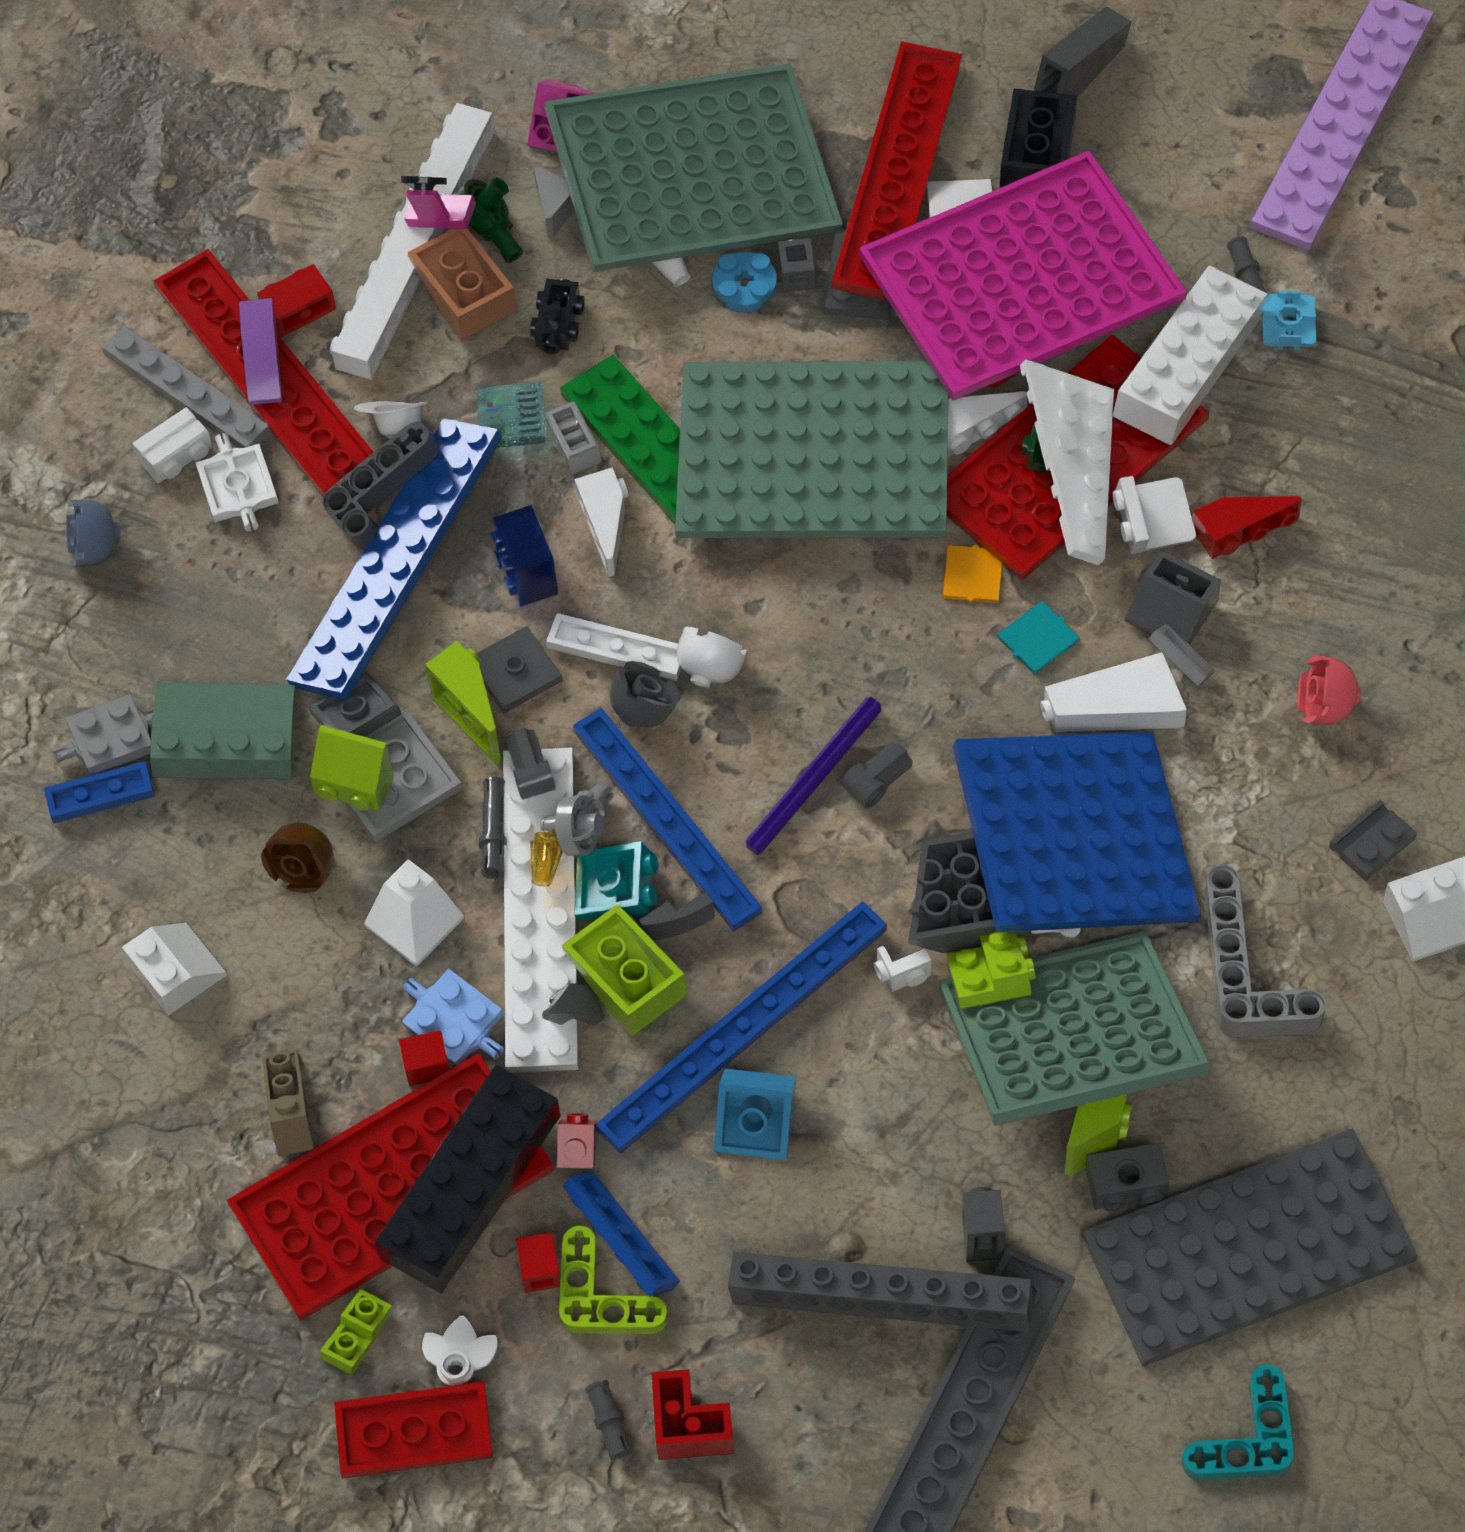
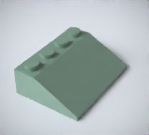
(222, 731)

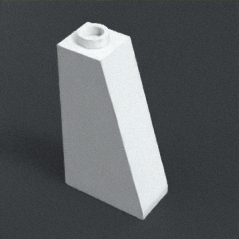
(1117, 698)

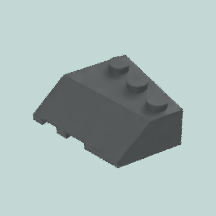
(950, 896)

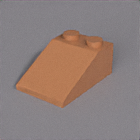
(463, 282)

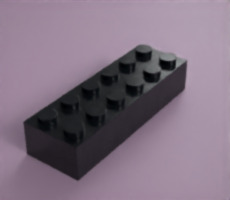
(468, 1179)

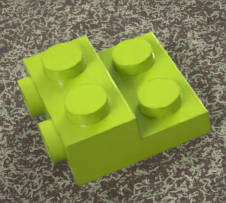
(991, 971)

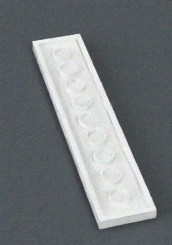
(536, 927)

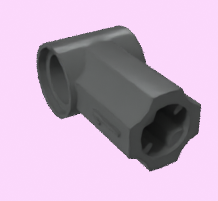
(530, 770)
(870, 780)

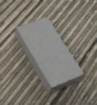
(1181, 654)

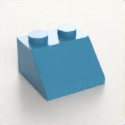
(754, 1114)

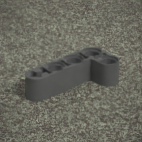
(359, 501)

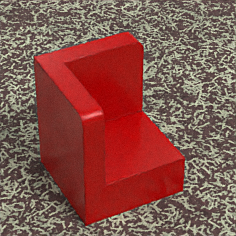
(424, 1057)
(538, 1262)

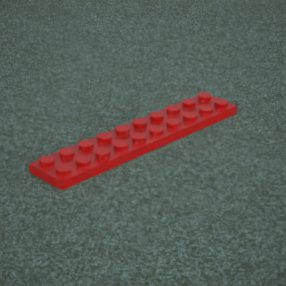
(898, 158)
(306, 419)

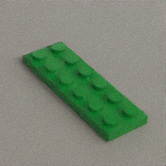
(630, 427)

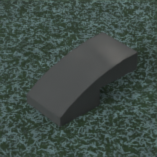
(667, 922)

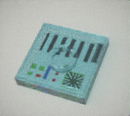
(514, 411)

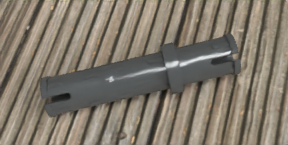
(493, 837)

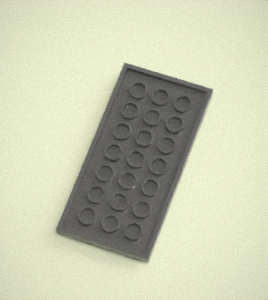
(1248, 1246)

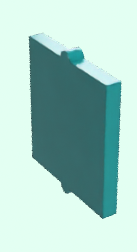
(1038, 637)

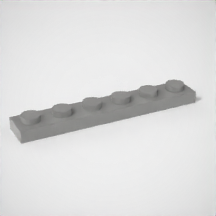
(185, 388)

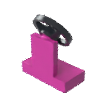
(433, 209)

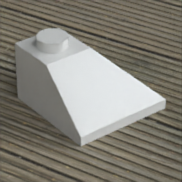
(412, 913)

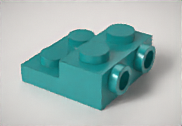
(615, 877)

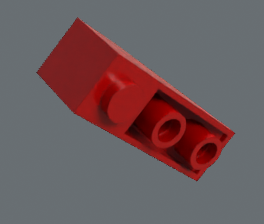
(1237, 520)

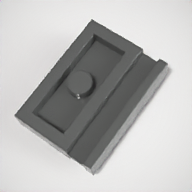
(1373, 840)

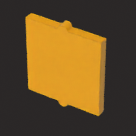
(972, 574)

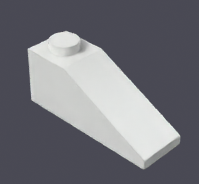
(603, 507)

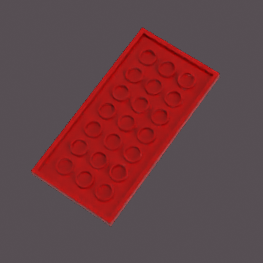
(1014, 507)
(327, 1208)

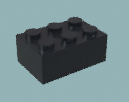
(1036, 133)

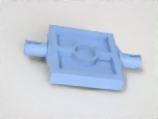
(456, 1011)

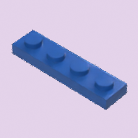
(621, 1234)

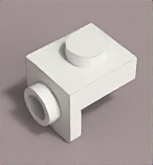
(903, 972)

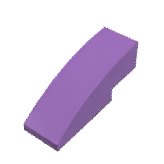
(260, 351)

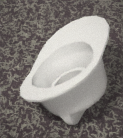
(392, 416)

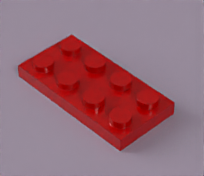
(413, 1430)

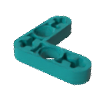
(1264, 1440)

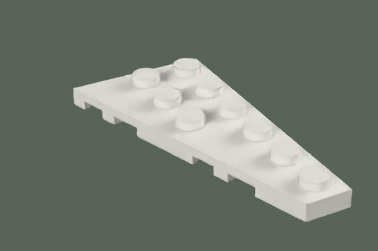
(1076, 448)

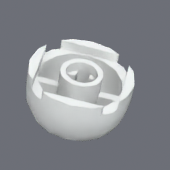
(709, 657)

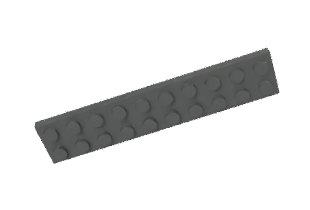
(969, 1409)

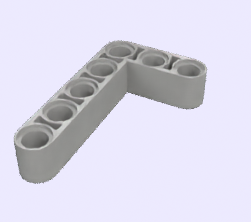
(1235, 966)

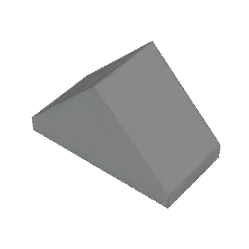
(553, 199)

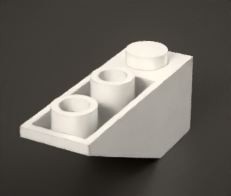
(980, 417)

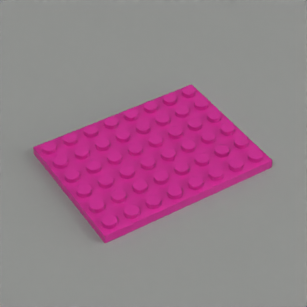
(1021, 274)

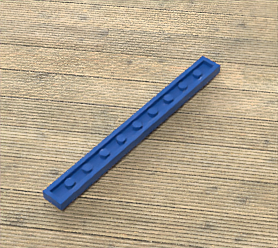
(741, 1027)

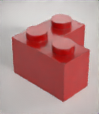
(686, 1428)

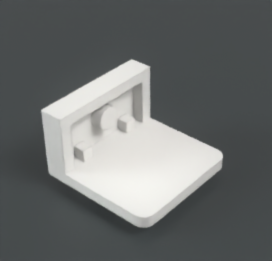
(1153, 514)

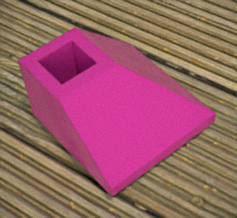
(540, 131)

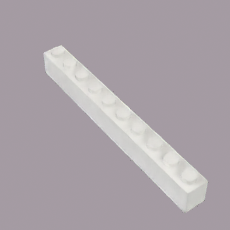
(393, 276)

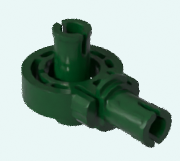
(491, 215)

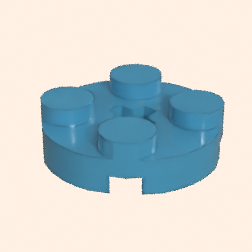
(744, 265)

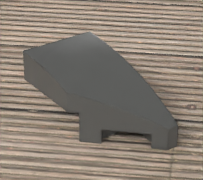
(576, 1003)

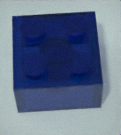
(524, 556)

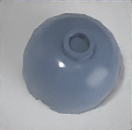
(90, 532)

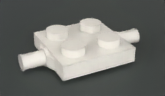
(236, 482)

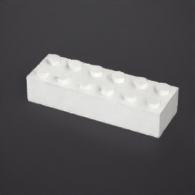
(1189, 355)

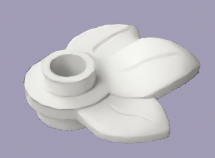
(461, 1348)

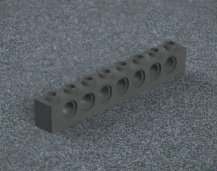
(881, 1291)

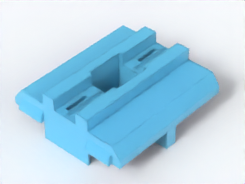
(1289, 333)

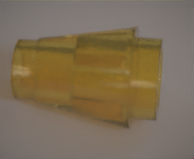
(545, 858)

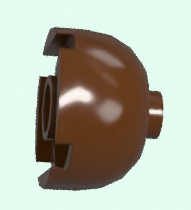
(299, 857)

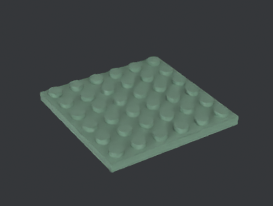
(1089, 1032)

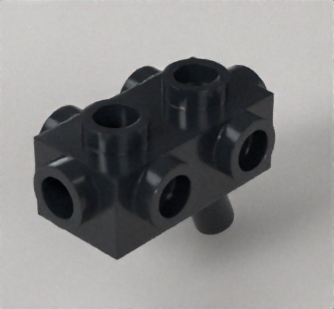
(557, 325)

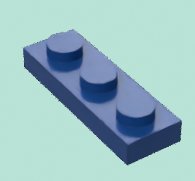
(99, 792)

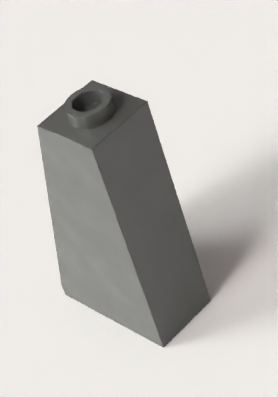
(1083, 54)

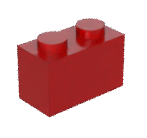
(299, 299)

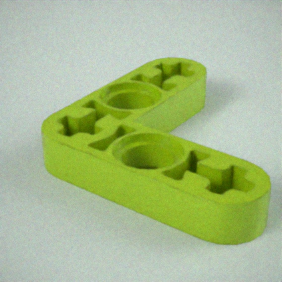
(586, 1299)

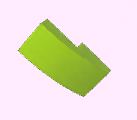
(357, 1332)

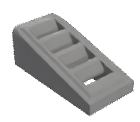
(582, 454)

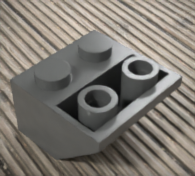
(1174, 595)

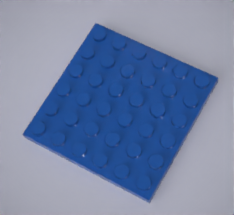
(1075, 831)

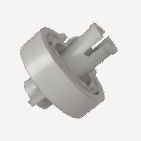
(579, 819)

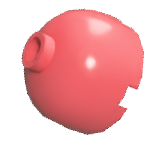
(1327, 691)

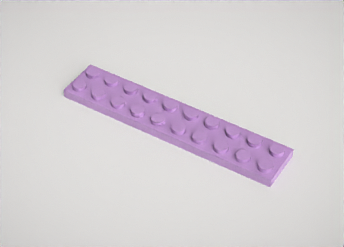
(1341, 122)

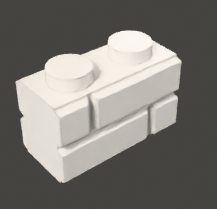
(172, 446)

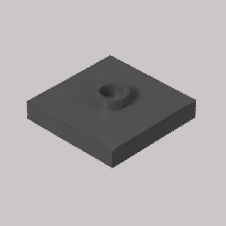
(517, 669)
(363, 711)

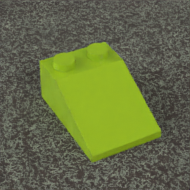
(461, 693)
(626, 969)

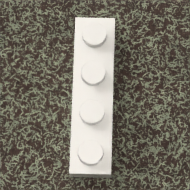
(612, 645)

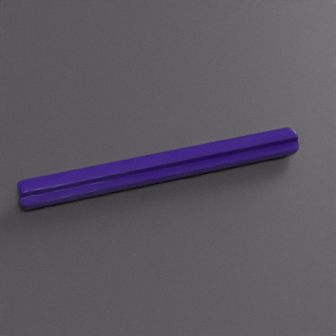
(813, 775)

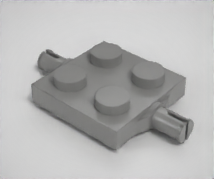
(107, 735)

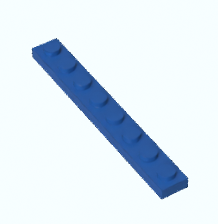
(667, 819)

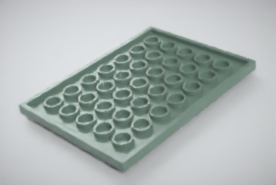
(692, 167)
(812, 450)

